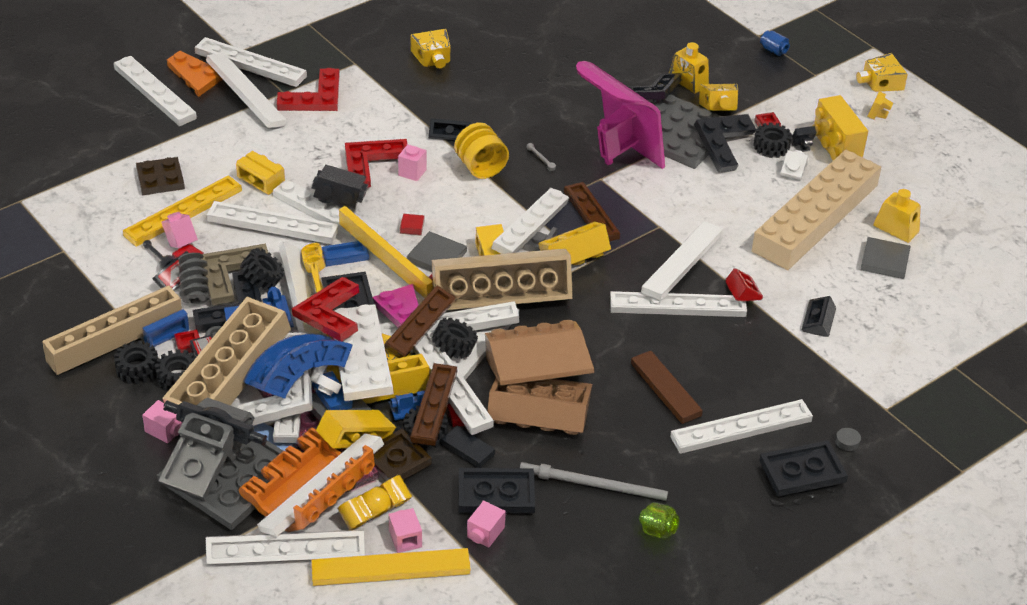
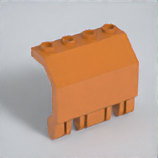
(294, 469)

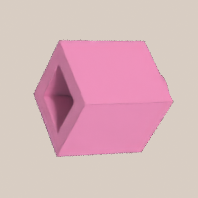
(412, 162)
(179, 230)
(161, 423)
(486, 524)
(405, 530)

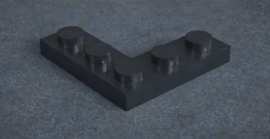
(660, 88)
(713, 135)
(215, 316)

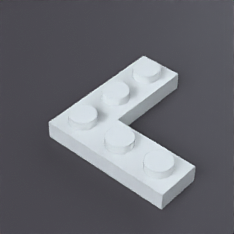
(275, 407)

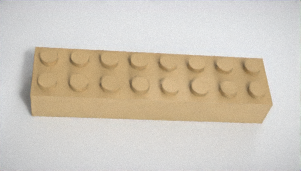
(816, 209)

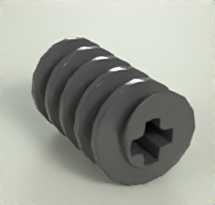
(191, 277)

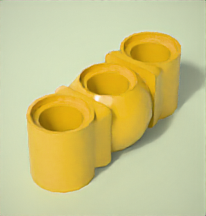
(374, 502)

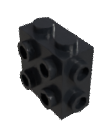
(339, 186)

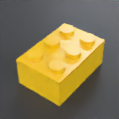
(839, 127)

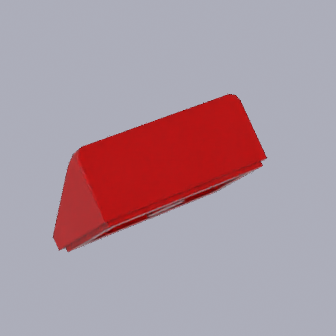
(743, 286)

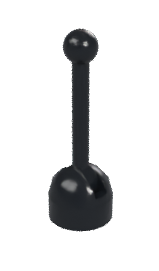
(165, 260)

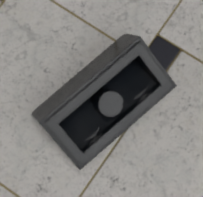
(446, 129)
(819, 316)

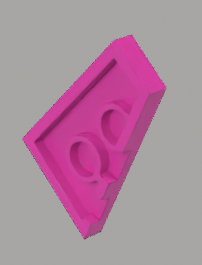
(397, 304)

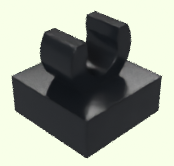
(803, 137)

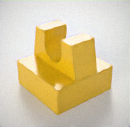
(877, 108)

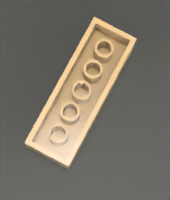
(505, 278)
(229, 355)

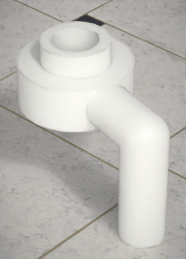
(326, 384)

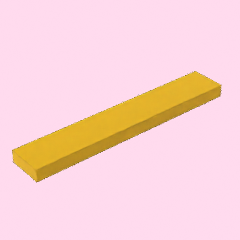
(191, 205)
(385, 252)
(390, 566)

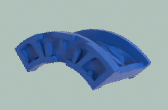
(288, 359)

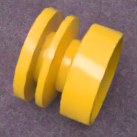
(481, 150)

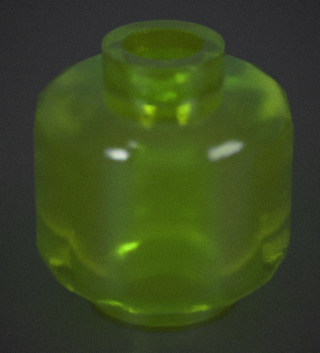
(659, 520)

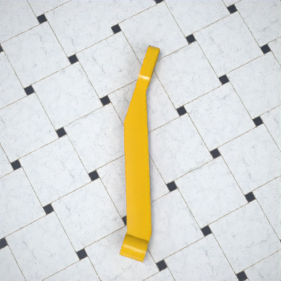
(314, 263)

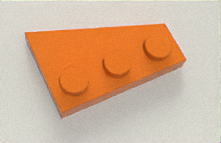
(194, 72)

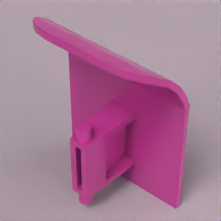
(628, 118)

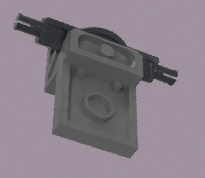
(208, 438)

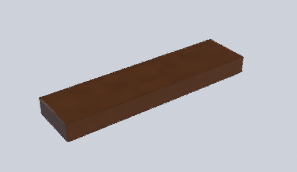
(589, 208)
(419, 322)
(666, 387)
(434, 404)

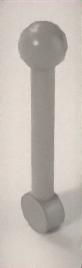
(550, 165)

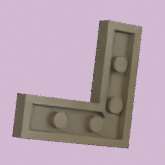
(218, 267)

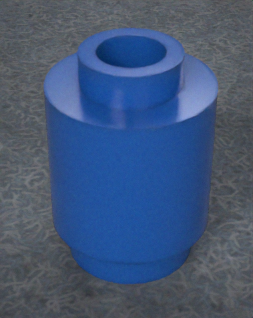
(775, 42)

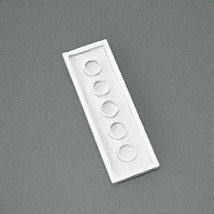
(367, 365)

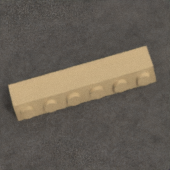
(108, 330)

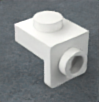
(794, 164)

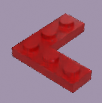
(324, 100)
(361, 152)
(319, 312)

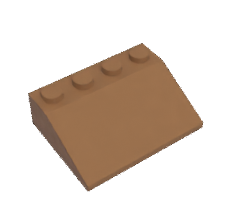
(537, 352)
(541, 403)

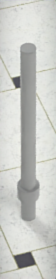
(545, 472)

